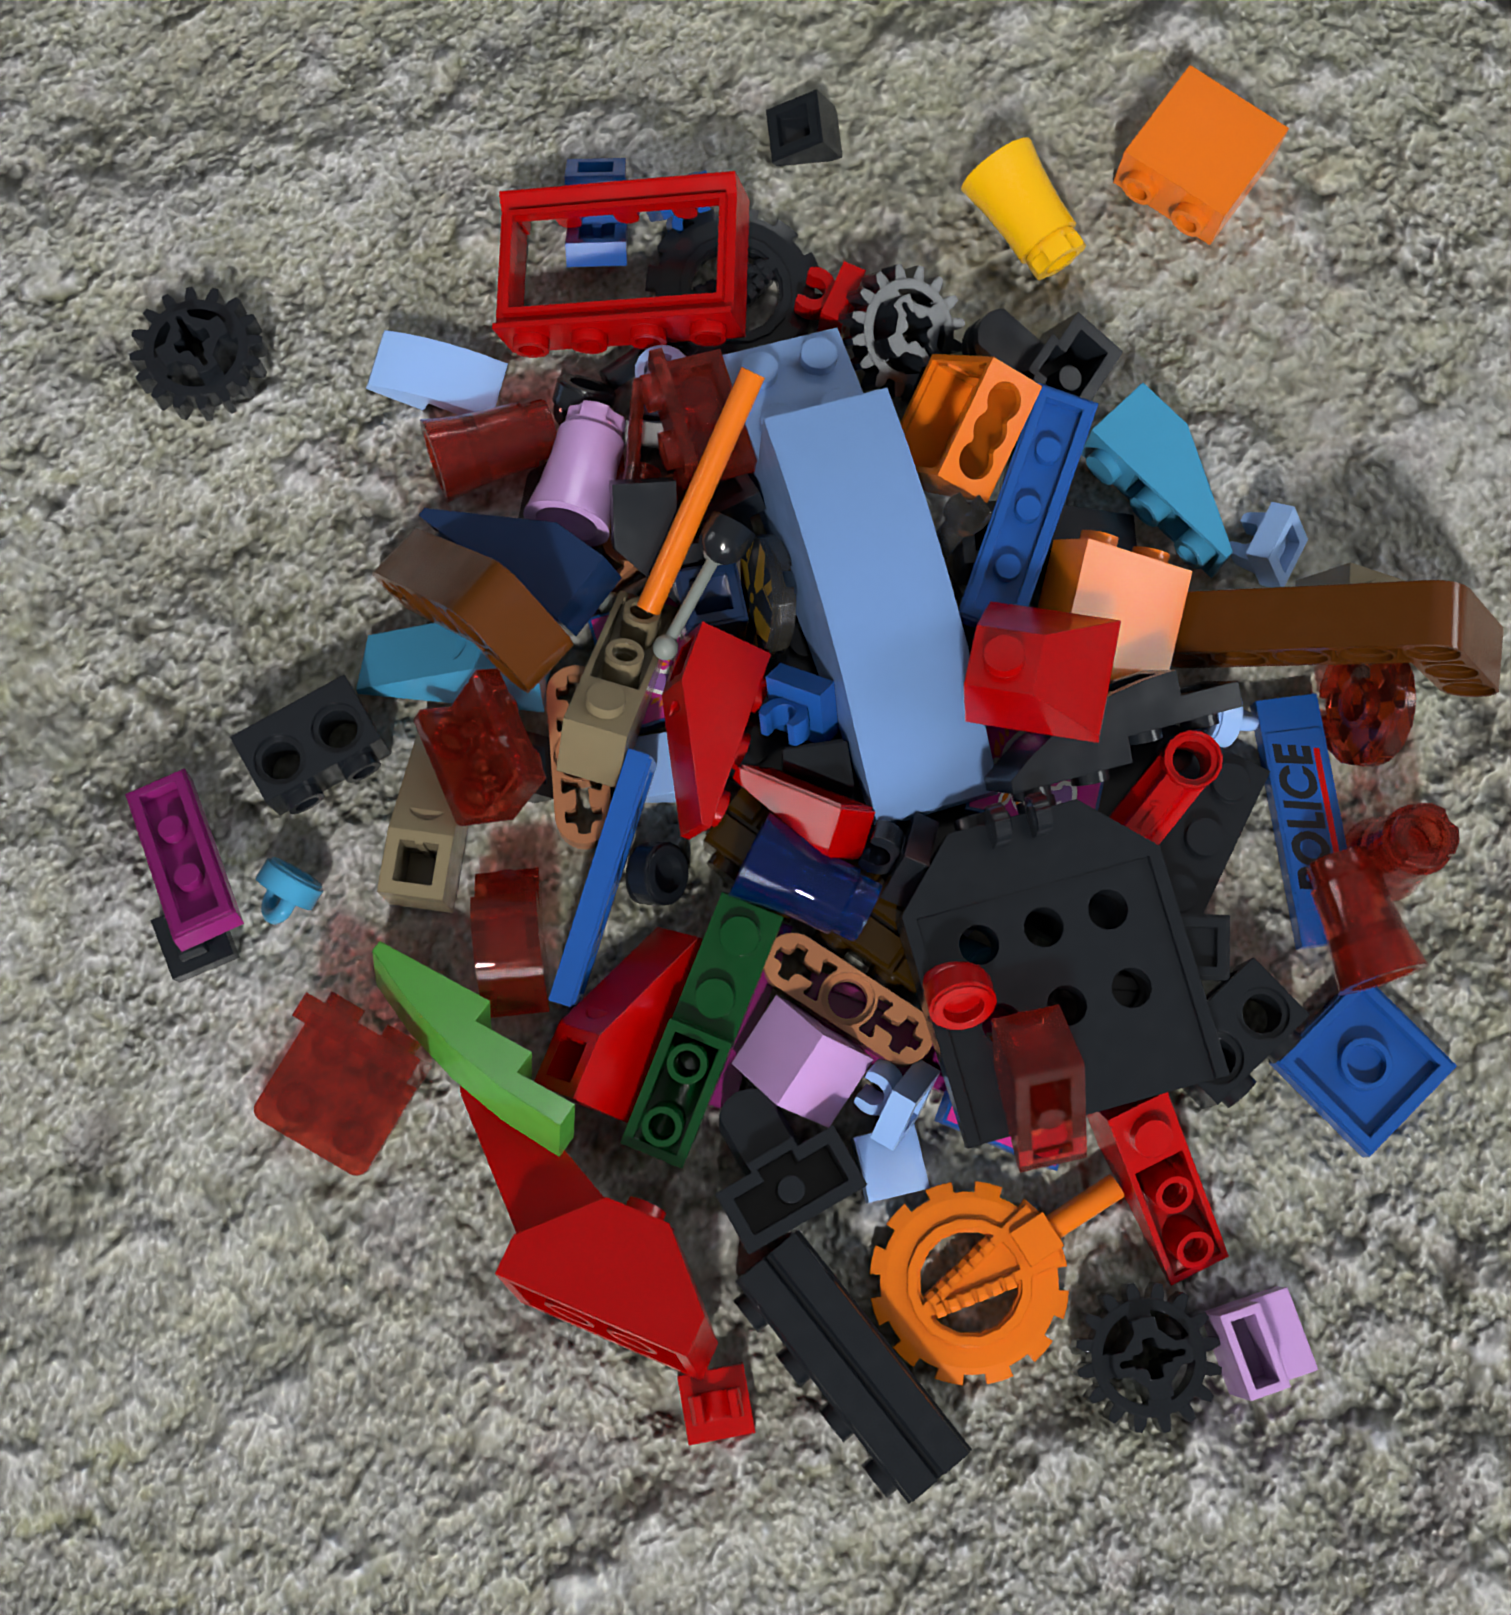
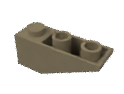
(613, 693)
(422, 842)

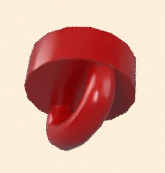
(958, 995)

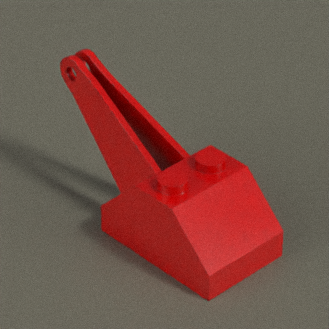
(591, 1256)

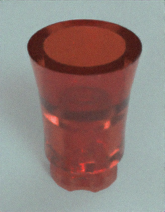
(487, 445)
(1407, 845)
(1361, 922)

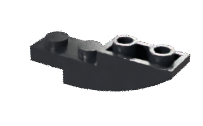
(1132, 716)

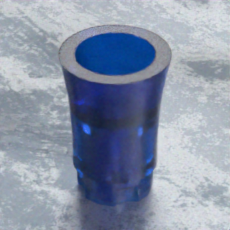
(803, 883)

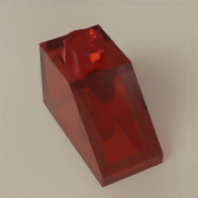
(1041, 1087)

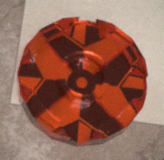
(1367, 711)

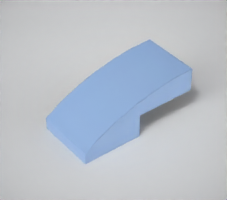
(435, 373)

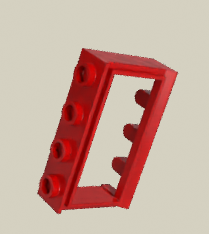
(638, 322)

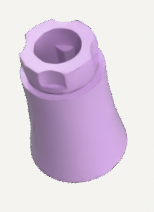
(578, 473)

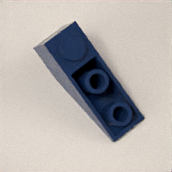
(543, 555)

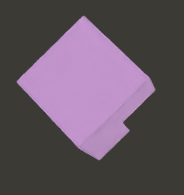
(801, 1062)
(1260, 1343)

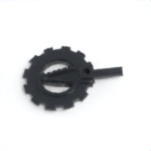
(775, 260)

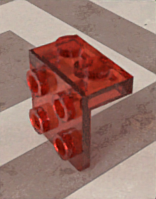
(342, 1084)

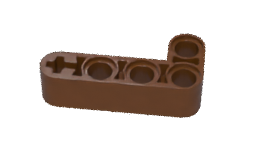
(476, 601)

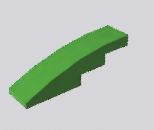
(458, 1035)

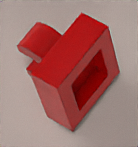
(834, 296)
(716, 1405)

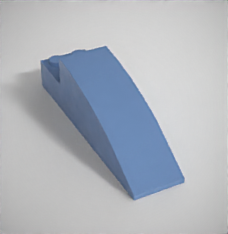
(865, 575)

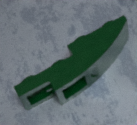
(702, 1030)

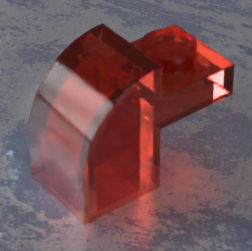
(510, 942)

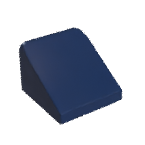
(720, 603)

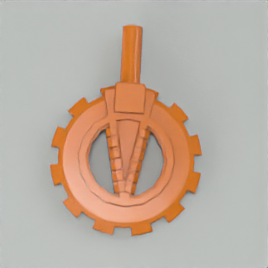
(1017, 1252)

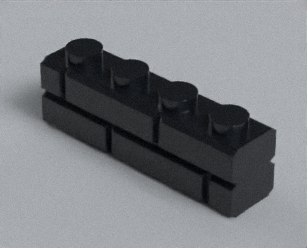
(852, 1366)

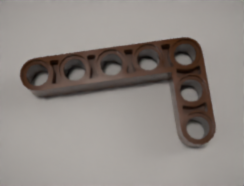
(1419, 622)

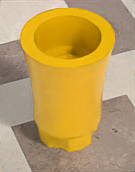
(1025, 208)

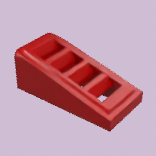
(820, 816)

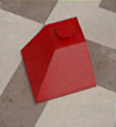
(1040, 671)

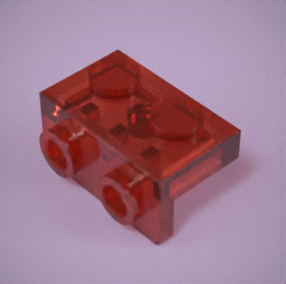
(689, 402)
(481, 752)

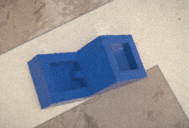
(599, 238)

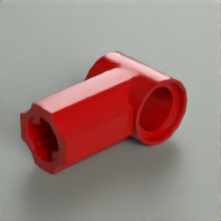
(1162, 793)

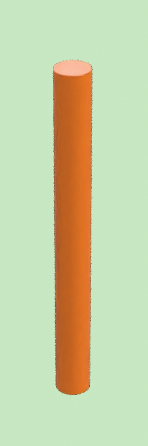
(700, 490)

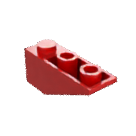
(706, 710)
(614, 1032)
(1160, 1184)

